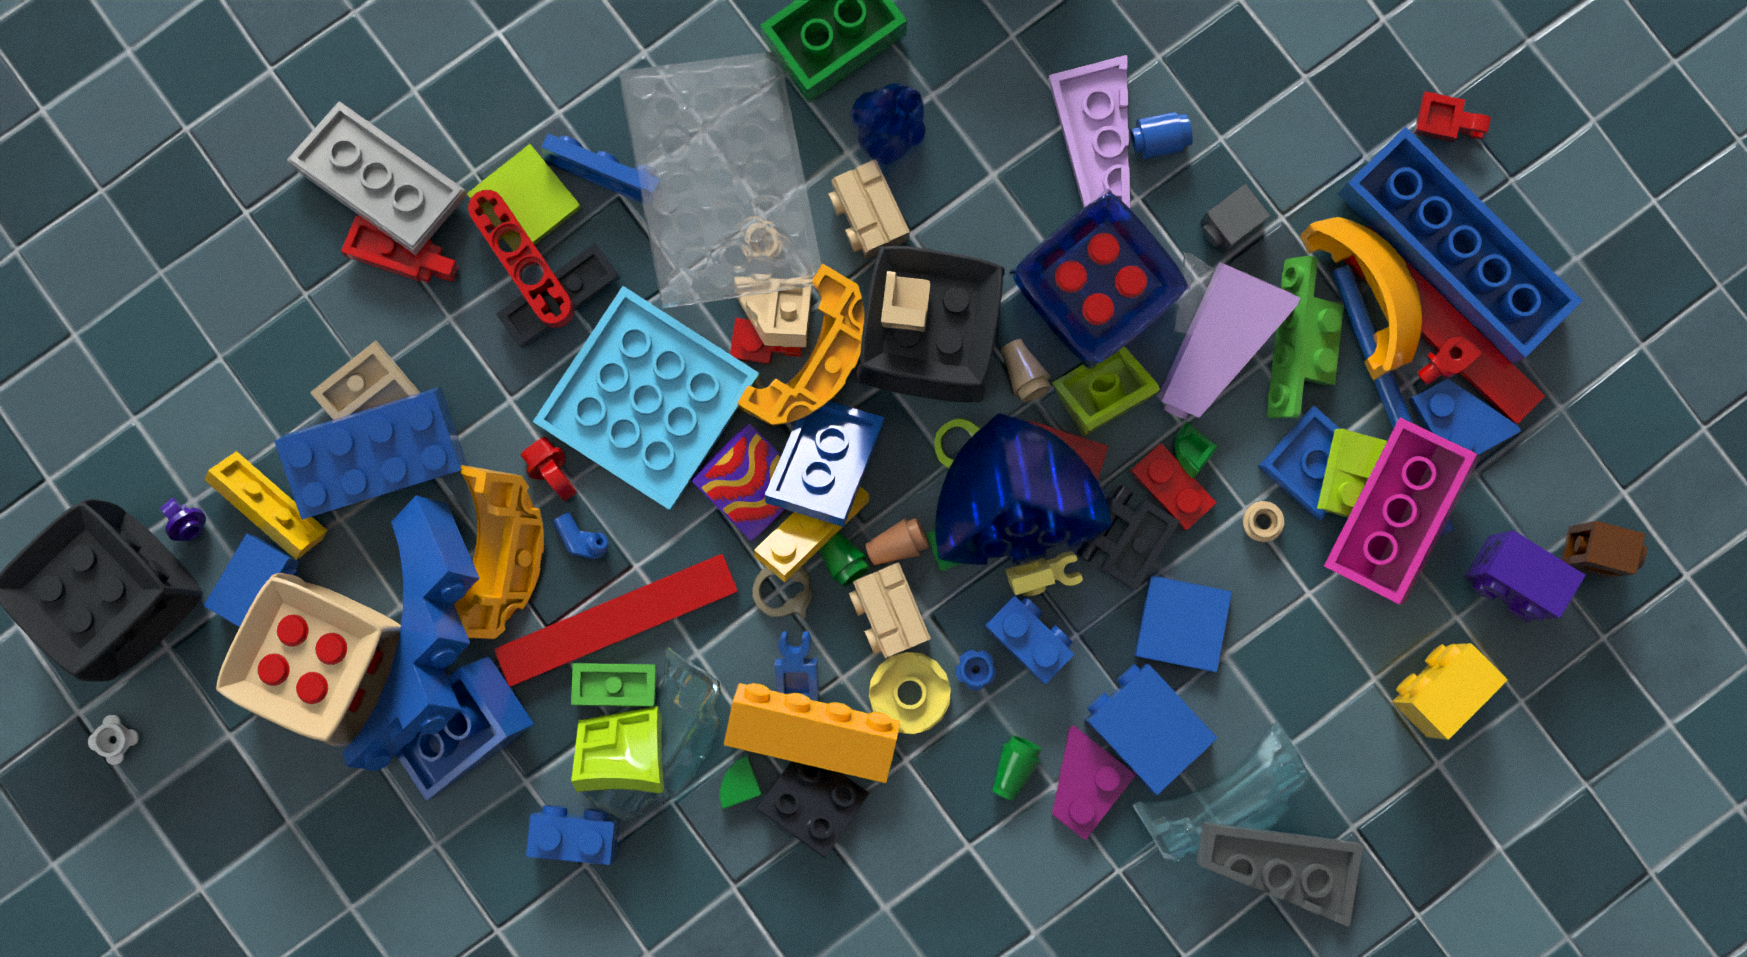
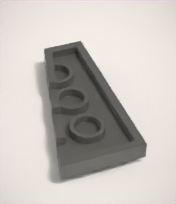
(1293, 867)

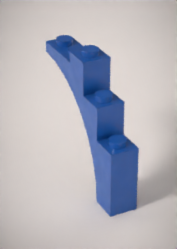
(431, 635)

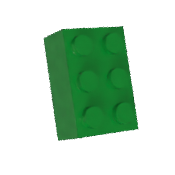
(830, 39)

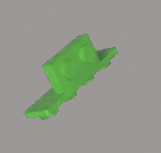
(1304, 342)

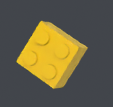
(1448, 690)

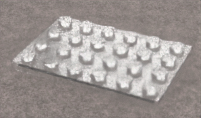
(720, 178)

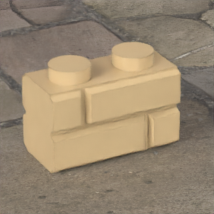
(869, 209)
(890, 611)

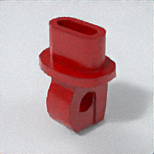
(1444, 364)
(545, 462)

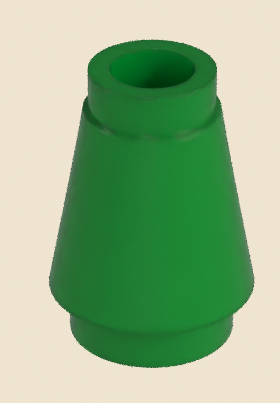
(843, 560)
(1016, 765)

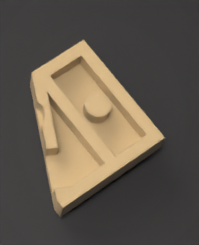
(363, 384)

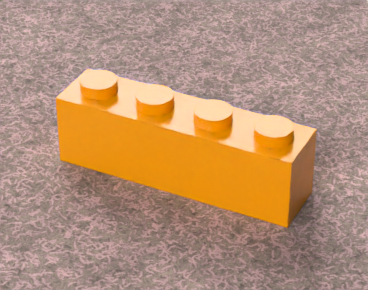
(812, 732)

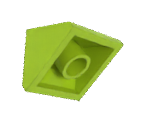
(1106, 391)

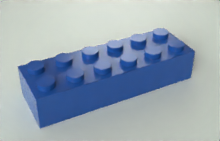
(1460, 246)

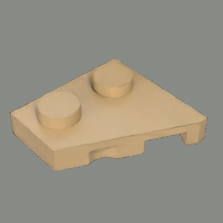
(780, 316)

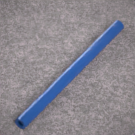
(1364, 330)

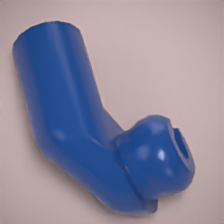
(579, 542)

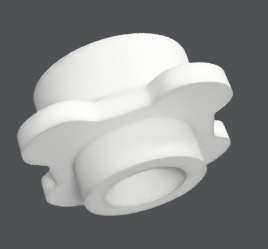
(101, 737)

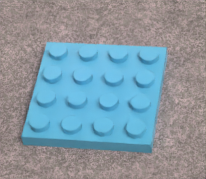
(646, 398)

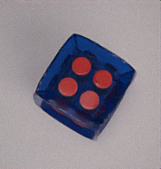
(1100, 279)

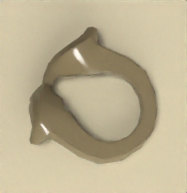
(795, 605)

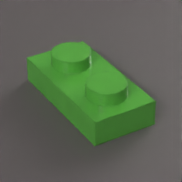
(614, 685)

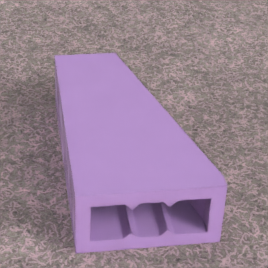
(1224, 335)

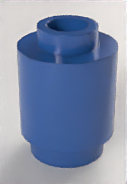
(1161, 135)

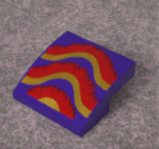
(739, 479)

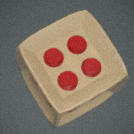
(309, 660)

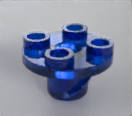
(889, 121)

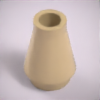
(1025, 372)

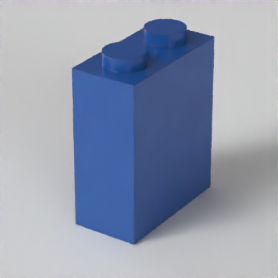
(1149, 727)

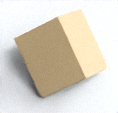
(905, 303)

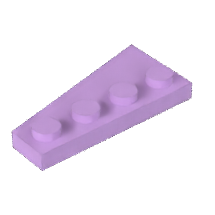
(1095, 126)

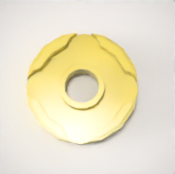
(916, 668)

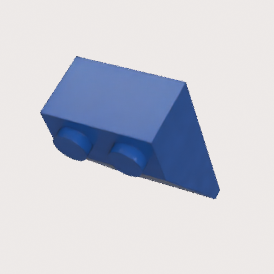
(484, 726)

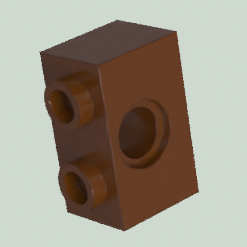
(1604, 549)

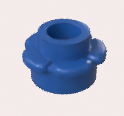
(987, 671)

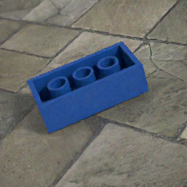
(370, 453)

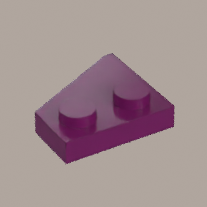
(1087, 783)

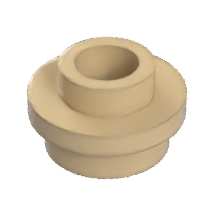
(1275, 517)

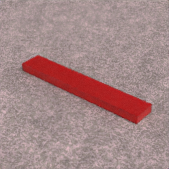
(1491, 372)
(616, 620)

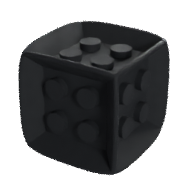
(959, 332)
(97, 591)

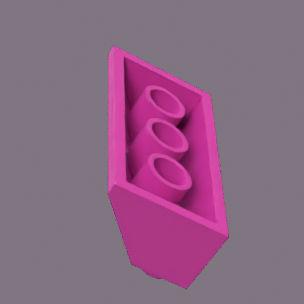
(1402, 511)

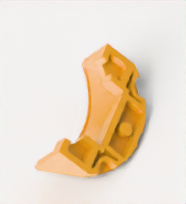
(1387, 278)
(829, 363)
(505, 552)

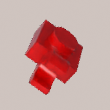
(1444, 117)
(749, 347)

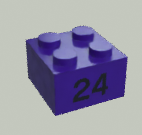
(1524, 577)

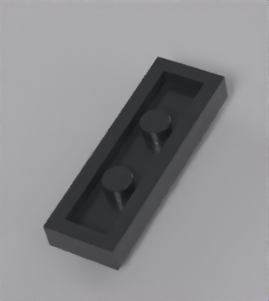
(582, 280)

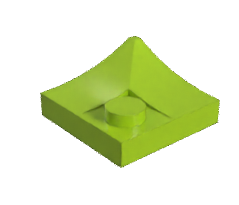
(1347, 470)
(619, 752)

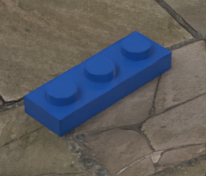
(597, 168)

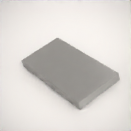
(377, 177)

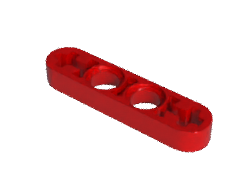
(518, 260)

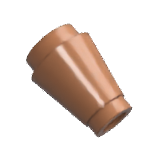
(898, 542)

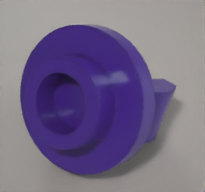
(183, 522)

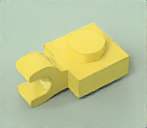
(1034, 576)

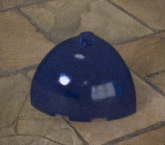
(1016, 495)

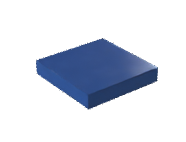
(1301, 460)
(1183, 623)

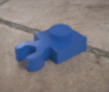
(795, 671)

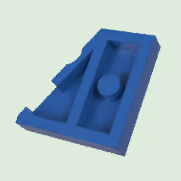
(1461, 417)

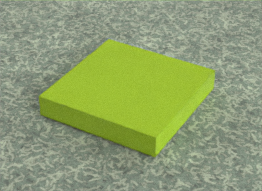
(532, 195)

